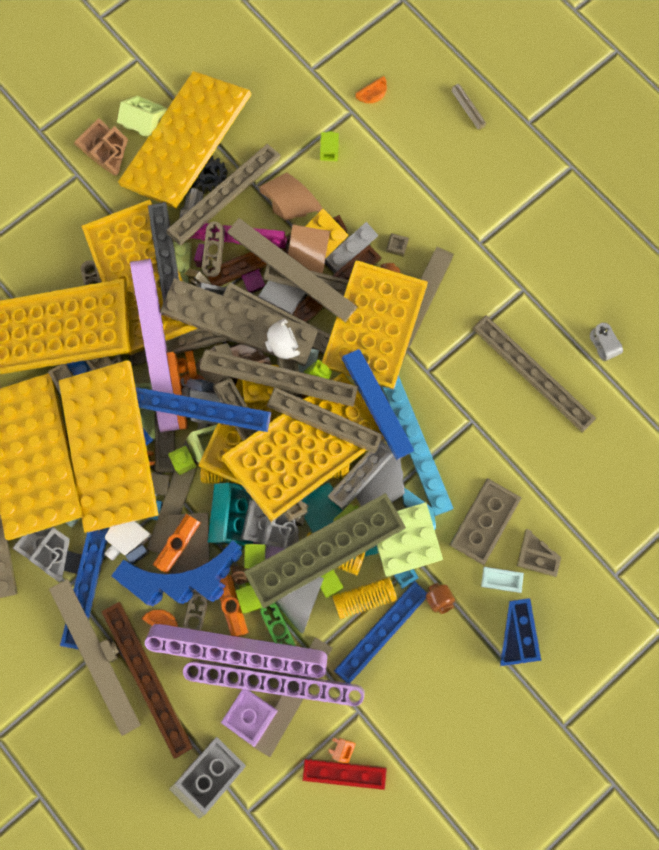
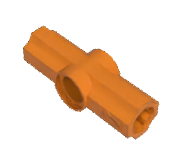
(170, 555)
(235, 619)

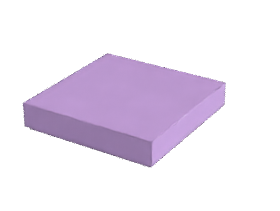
(249, 717)

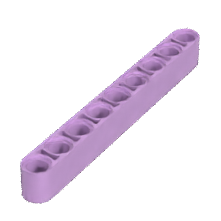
(153, 336)
(236, 651)
(264, 686)

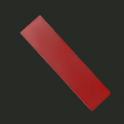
(344, 774)

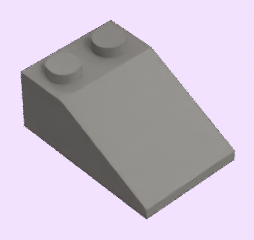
(207, 778)

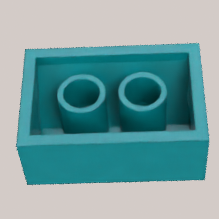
(228, 514)

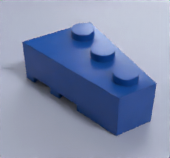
(520, 635)

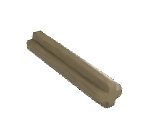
(468, 106)

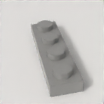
(360, 476)

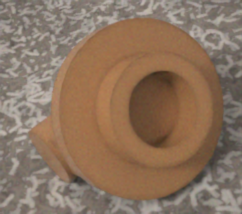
(238, 575)

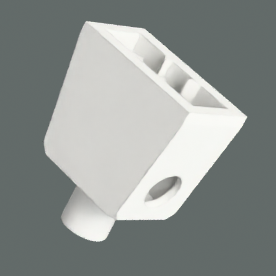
(125, 539)

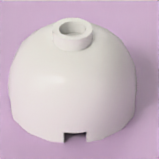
(281, 340)

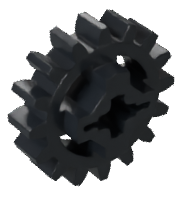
(208, 176)

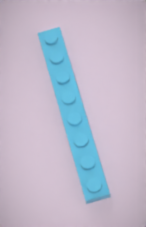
(421, 456)

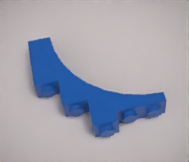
(180, 587)

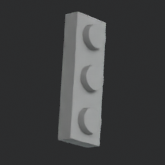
(351, 247)

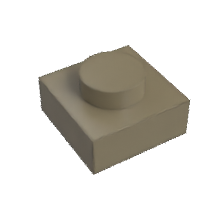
(196, 277)
(110, 650)

